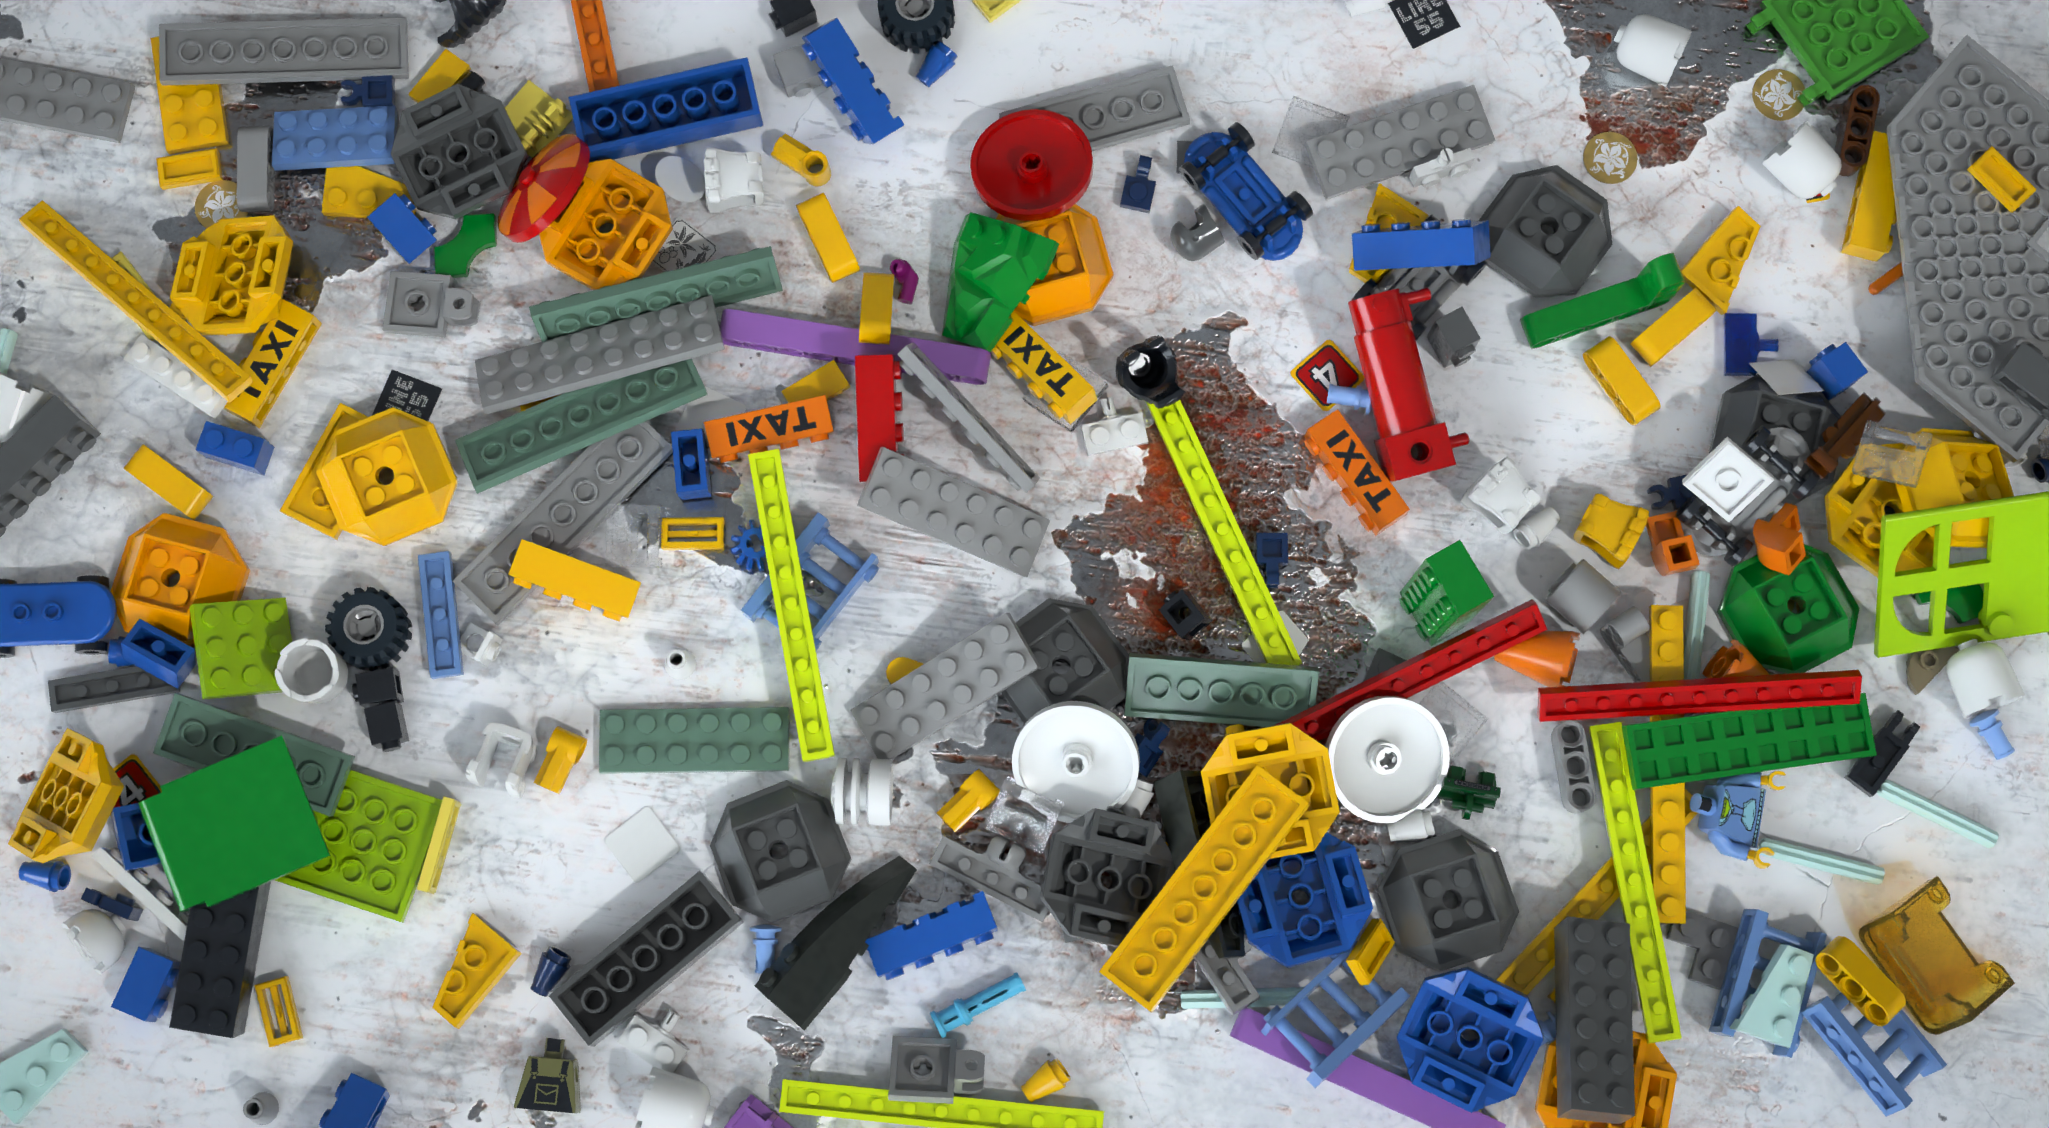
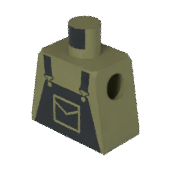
(550, 1081)

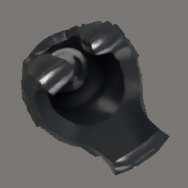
(469, 19)
(1150, 372)

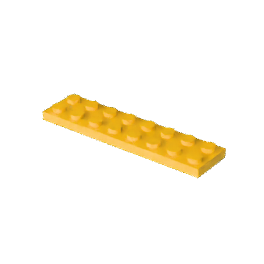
(1204, 888)

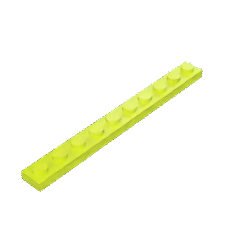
(1224, 534)
(791, 606)
(1634, 884)
(965, 1112)

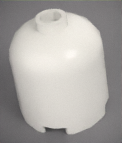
(1650, 47)
(1805, 163)
(18, 405)
(311, 671)
(1982, 677)
(674, 1102)

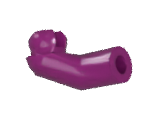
(907, 278)

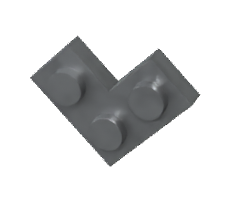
(1713, 945)

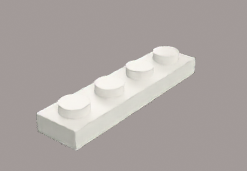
(174, 375)
(138, 884)

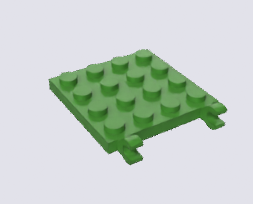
(1841, 38)

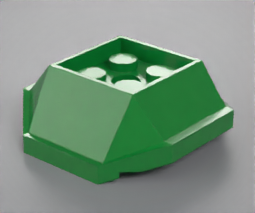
(1782, 641)

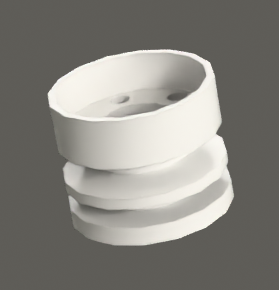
(863, 791)

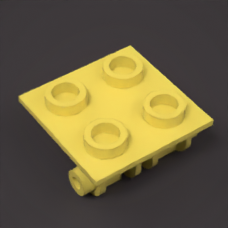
(537, 117)

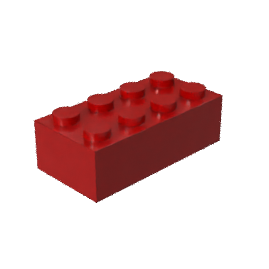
(877, 408)

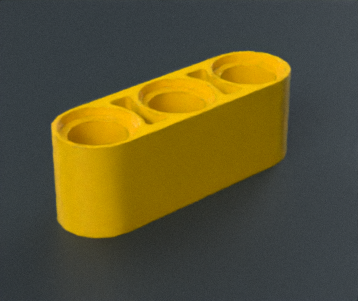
(828, 237)
(876, 308)
(1673, 327)
(1621, 380)
(168, 482)
(1860, 981)

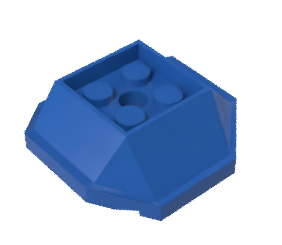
(1324, 925)
(1464, 1070)

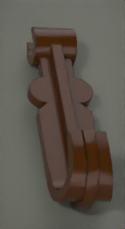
(1844, 435)

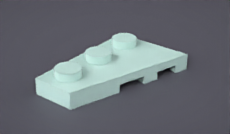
(1776, 1004)
(35, 1072)

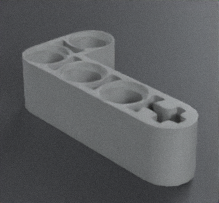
(1630, 643)

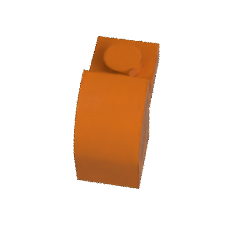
(1779, 542)
(1671, 549)

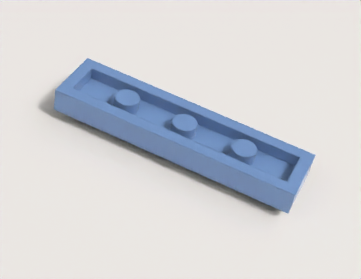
(440, 615)

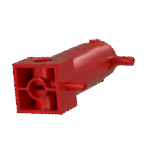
(1399, 386)

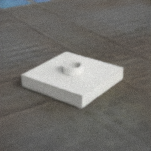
(1728, 479)

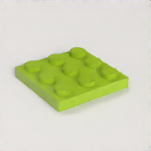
(239, 645)

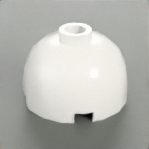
(96, 937)

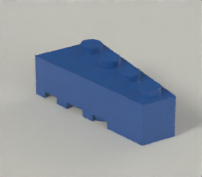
(850, 82)
(1422, 245)
(931, 936)

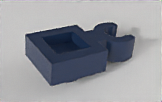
(372, 91)
(1675, 493)
(121, 905)

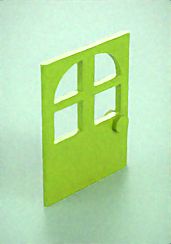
(2012, 574)

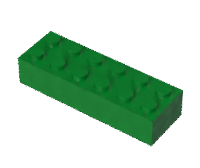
(1445, 593)

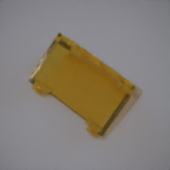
(1931, 962)

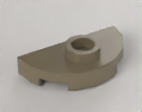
(1925, 665)

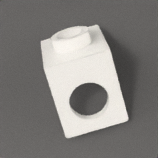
(489, 648)

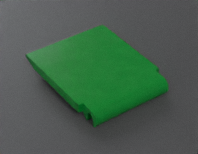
(233, 826)

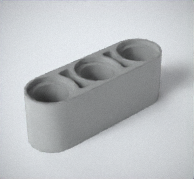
(255, 169)
(1579, 752)

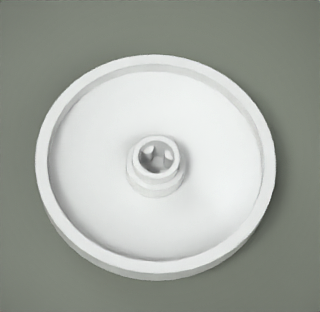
(1077, 757)
(1387, 758)

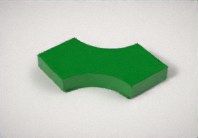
(475, 236)
(1961, 602)

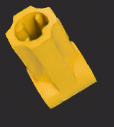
(801, 159)
(563, 752)
(973, 796)

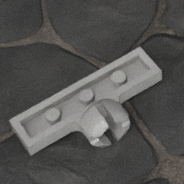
(992, 873)
(1227, 978)

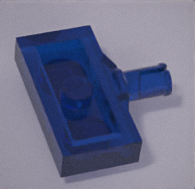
(1743, 344)

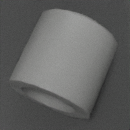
(1582, 595)

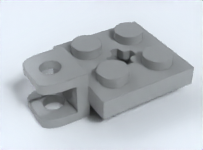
(442, 305)
(951, 1070)

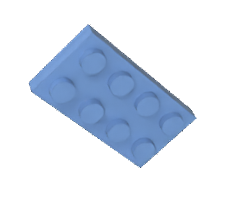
(334, 137)

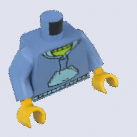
(1733, 814)

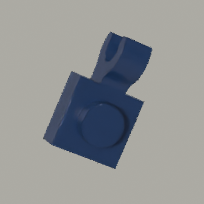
(1139, 190)
(1271, 553)
(1148, 745)

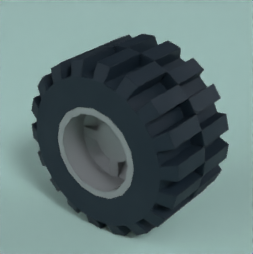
(916, 22)
(368, 628)

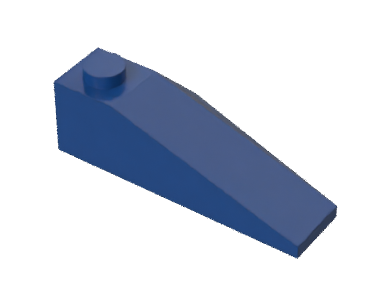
(133, 838)

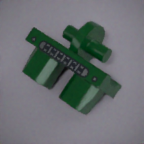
(1468, 795)

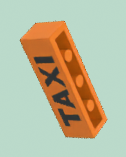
(769, 427)
(1355, 472)

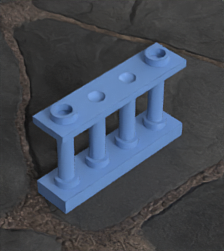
(816, 533)
(1745, 959)
(1342, 1042)
(1867, 1065)

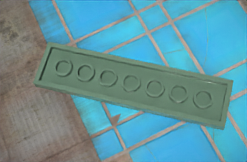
(726, 279)
(574, 422)

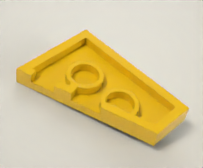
(357, 191)
(1385, 210)
(1721, 257)
(477, 968)

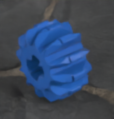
(743, 549)

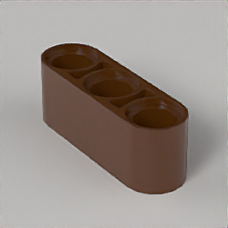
(1862, 118)

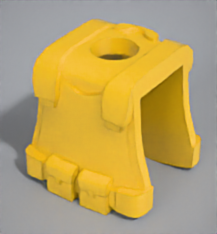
(1611, 529)

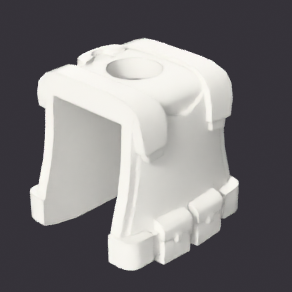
(732, 179)
(1501, 496)
(495, 733)

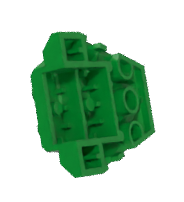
(990, 276)

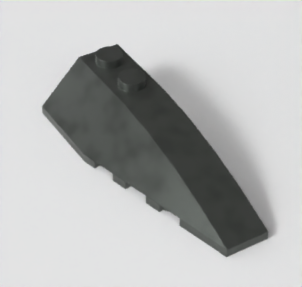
(1184, 822)
(820, 955)

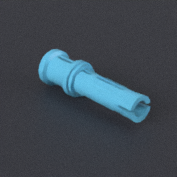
(963, 1011)

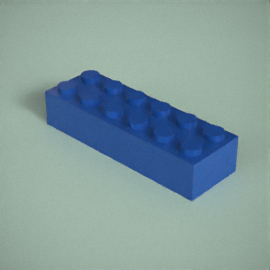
(667, 110)

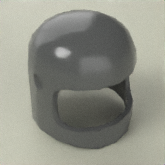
(1198, 240)

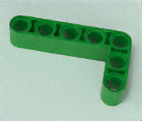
(1649, 290)

